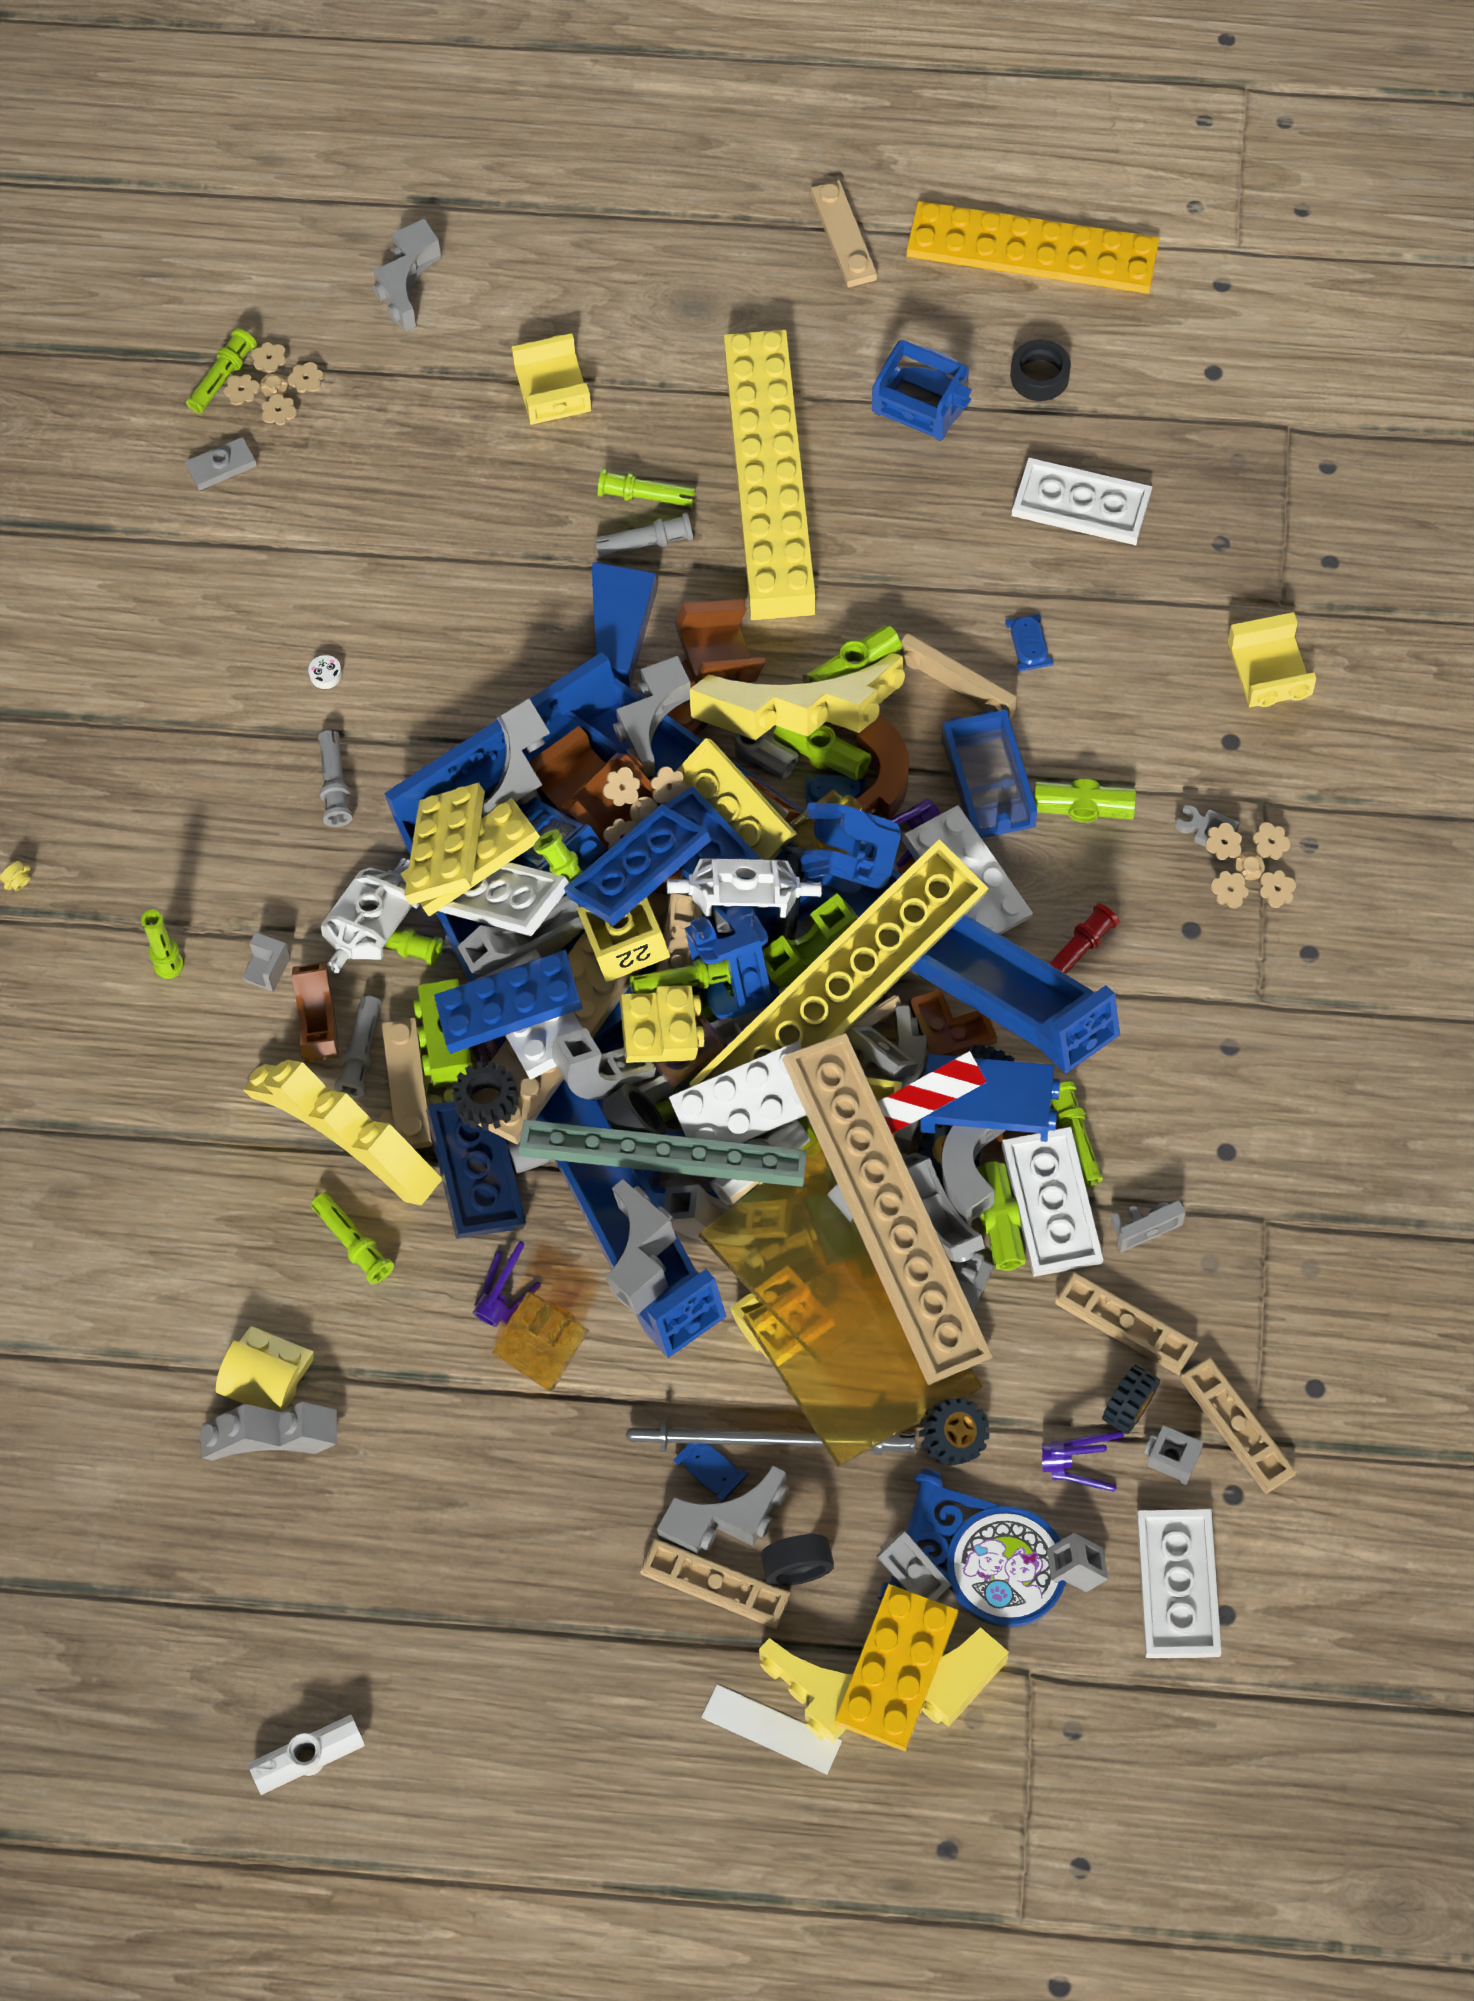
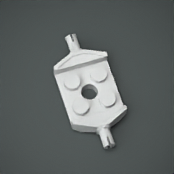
(720, 883)
(361, 932)

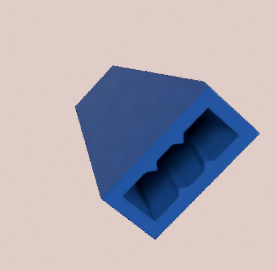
(621, 615)

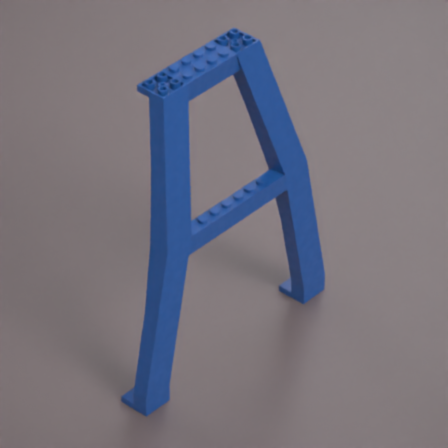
(967, 962)

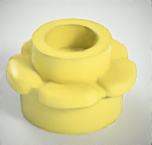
(15, 876)

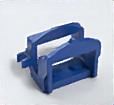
(915, 413)
(866, 838)
(744, 958)

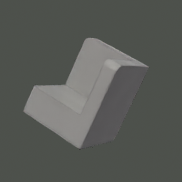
(267, 963)

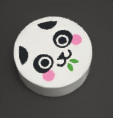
(325, 672)

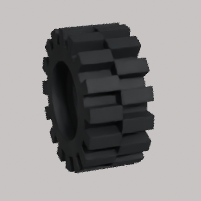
(490, 1112)

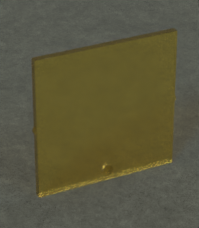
(801, 1258)
(863, 1388)

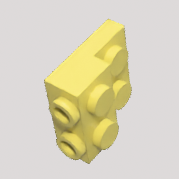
(661, 1025)

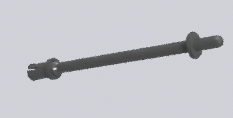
(900, 1443)

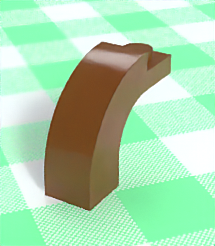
(891, 762)
(315, 1012)

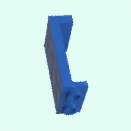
(1011, 1099)

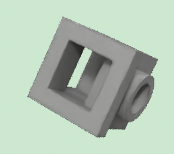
(1182, 1446)
(1077, 1562)

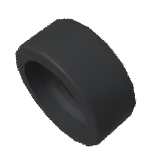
(1040, 350)
(632, 1111)
(797, 1560)

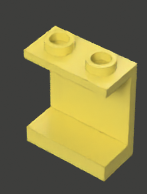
(550, 379)
(1270, 660)

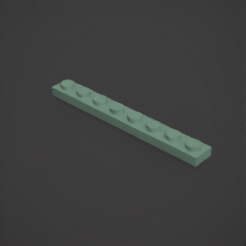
(663, 1153)

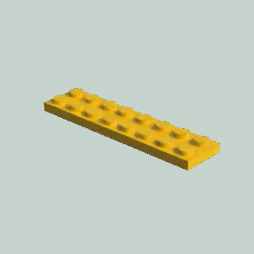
(1033, 247)

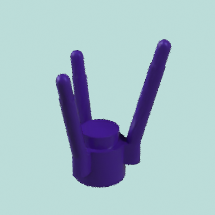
(915, 817)
(491, 1304)
(1058, 1456)

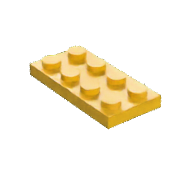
(896, 1667)

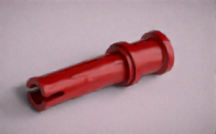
(1085, 937)

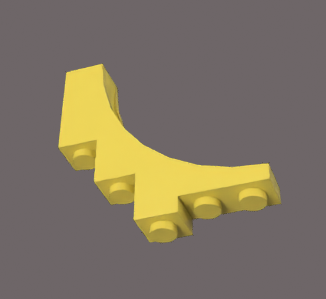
(801, 708)
(335, 1114)
(955, 1685)

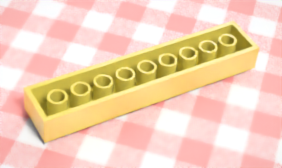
(769, 475)
(861, 961)

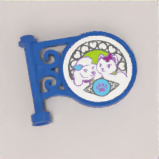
(994, 1558)

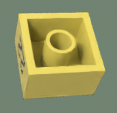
(626, 945)

